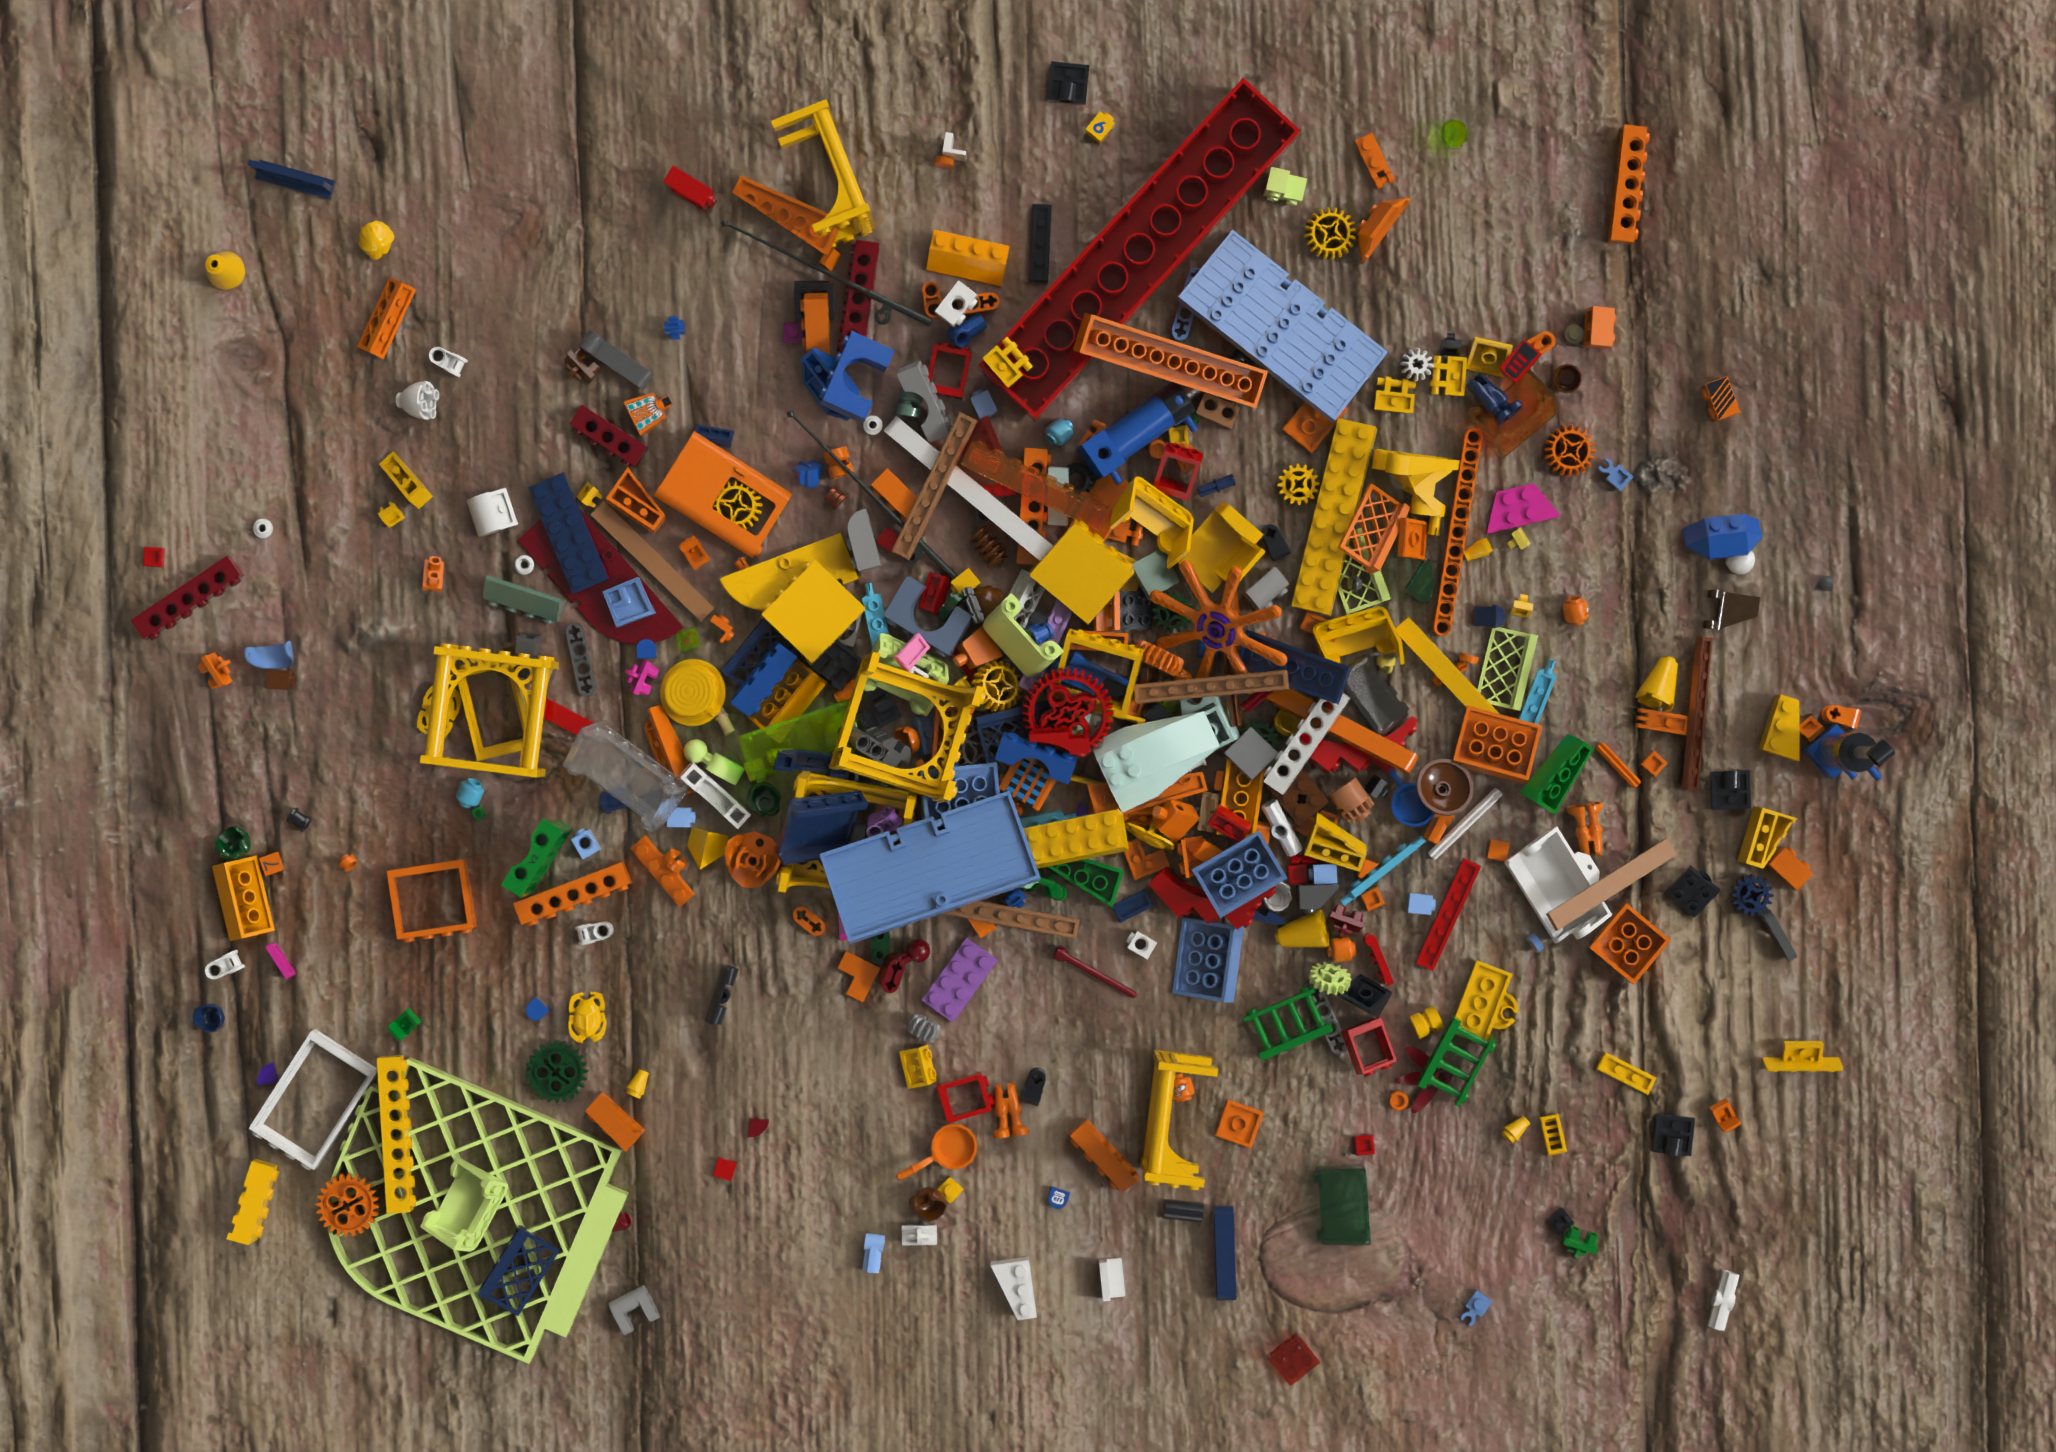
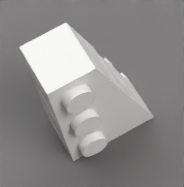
(1017, 1285)

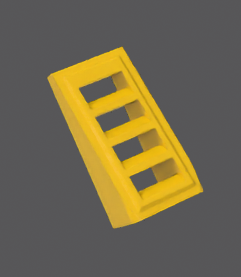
(1551, 1152)

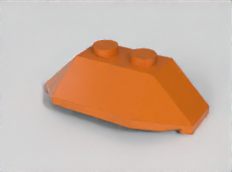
(1377, 225)

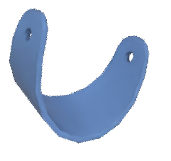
(270, 657)

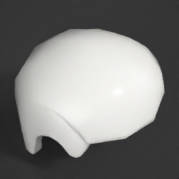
(1741, 564)
(1280, 899)

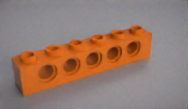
(1617, 233)
(1031, 457)
(525, 907)

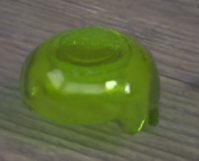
(1453, 134)

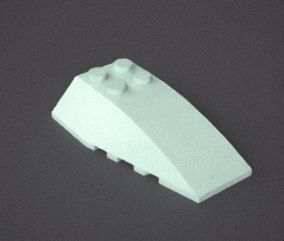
(1153, 755)

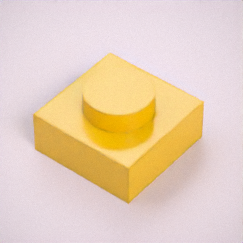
(950, 1189)

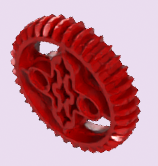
(1073, 705)

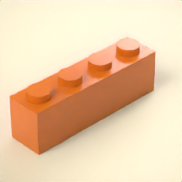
(1103, 1153)

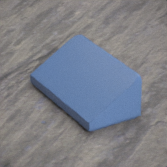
(923, 726)

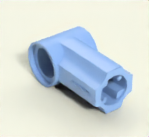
(873, 1248)

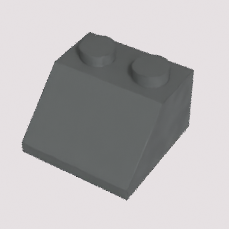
(1313, 895)

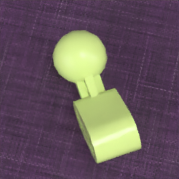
(717, 764)

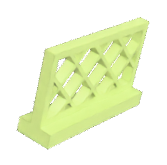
(1376, 578)
(1523, 670)

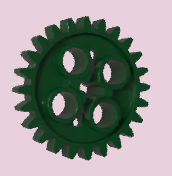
(568, 1058)

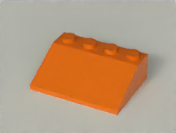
(1497, 745)

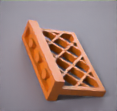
(1384, 540)

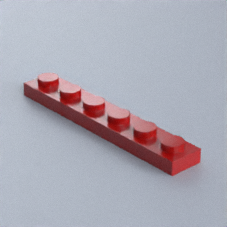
(1448, 914)

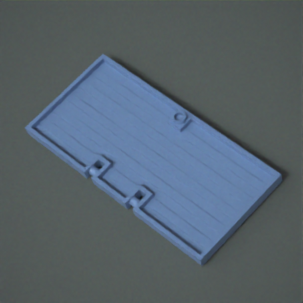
(1280, 328)
(931, 870)

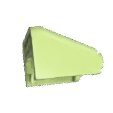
(1016, 642)
(931, 665)
(466, 1207)

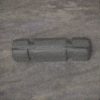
(973, 605)

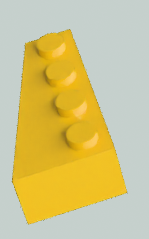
(254, 1202)

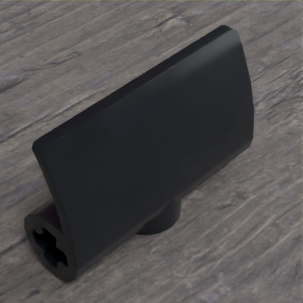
(715, 1011)

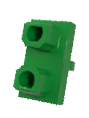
(1579, 1245)

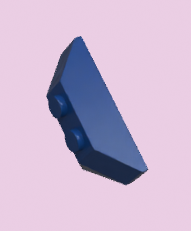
(815, 371)
(1723, 536)

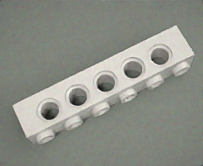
(1282, 783)

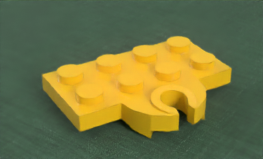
(1485, 1000)

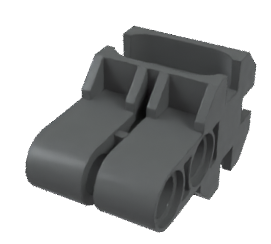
(878, 746)

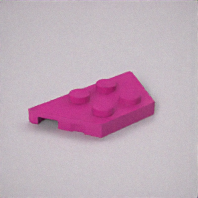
(1519, 507)

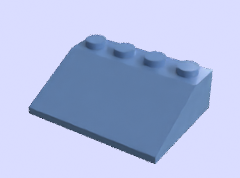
(972, 785)
(1239, 874)
(1207, 960)

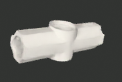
(1278, 818)
(1723, 1300)

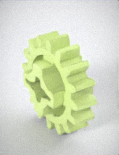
(1329, 978)

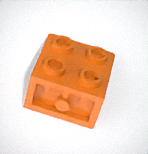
(1185, 848)

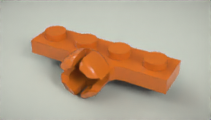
(664, 869)

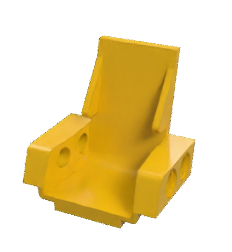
(1222, 543)

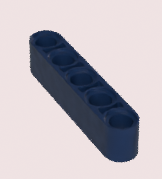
(1225, 1253)

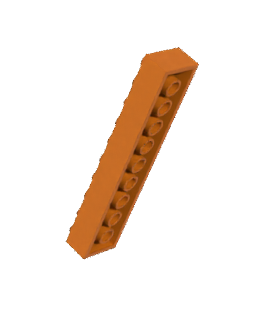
(1170, 360)

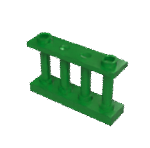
(1303, 1034)
(1436, 1060)

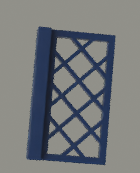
(293, 179)
(747, 648)
(1001, 718)
(503, 1262)

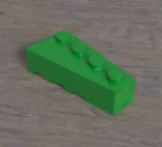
(1557, 774)
(1092, 877)

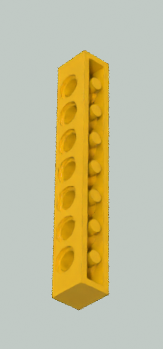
(394, 1202)

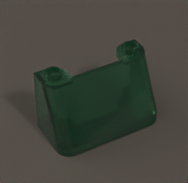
(1343, 1205)

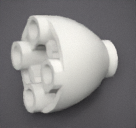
(419, 400)

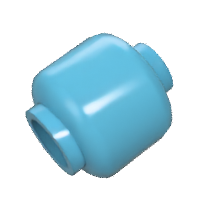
(1059, 432)
(469, 792)

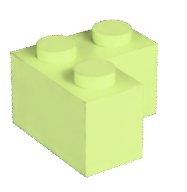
(1284, 186)

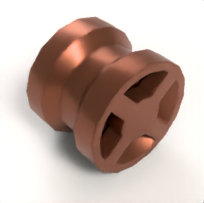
(835, 497)

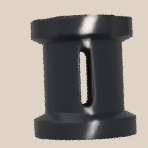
(299, 819)

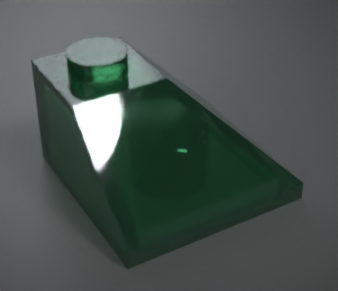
(1421, 583)

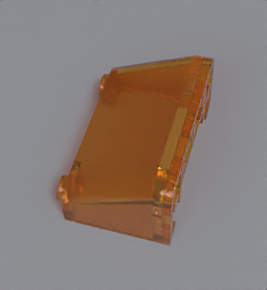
(1537, 409)

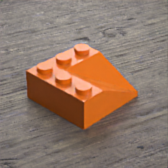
(1629, 943)

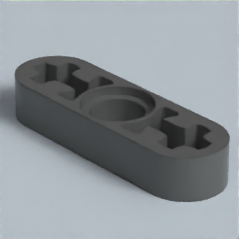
(1778, 935)

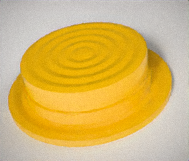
(693, 692)

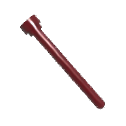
(1062, 955)

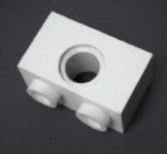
(961, 293)

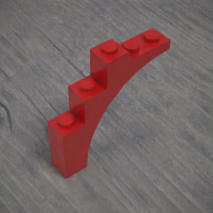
(1328, 753)
(1185, 898)

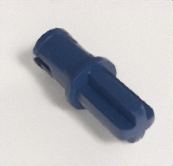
(1216, 485)

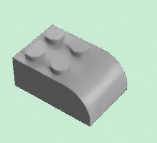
(862, 542)
(1266, 589)

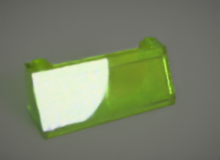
(808, 732)

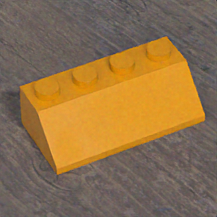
(967, 258)
(790, 696)
(1241, 794)
(243, 898)

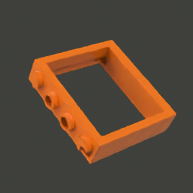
(446, 930)

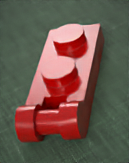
(1378, 958)

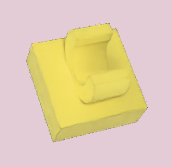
(1519, 539)

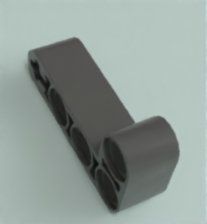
(616, 360)

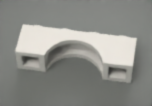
(715, 794)

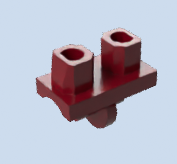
(1344, 924)

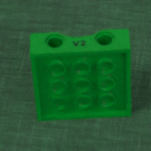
(545, 845)

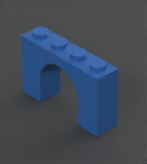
(856, 350)

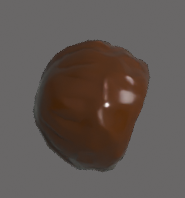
(988, 598)
(928, 1204)

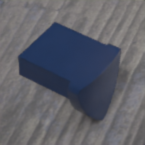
(1489, 616)
(610, 803)

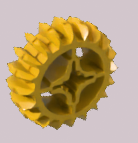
(1322, 229)
(739, 496)
(1001, 673)

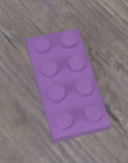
(959, 979)

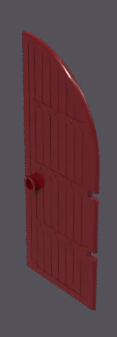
(592, 600)

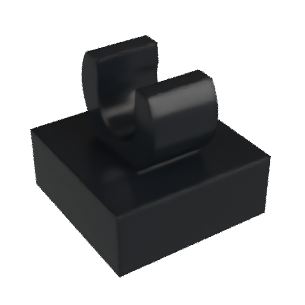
(1450, 346)
(1376, 787)
(1560, 1220)

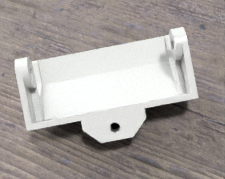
(1553, 874)

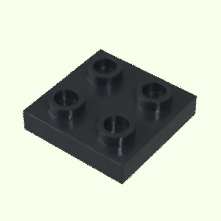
(1068, 83)
(803, 287)
(1135, 611)
(836, 665)
(877, 709)
(1730, 790)
(1692, 890)
(1673, 1134)

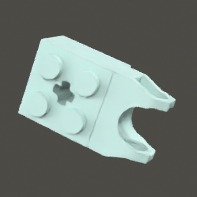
(1217, 716)

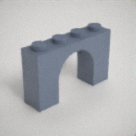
(902, 613)

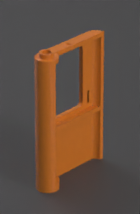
(699, 479)

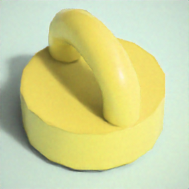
(1385, 661)

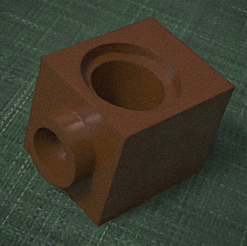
(280, 679)

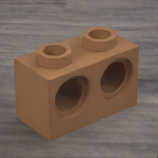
(1215, 415)

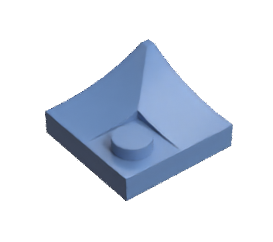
(628, 602)

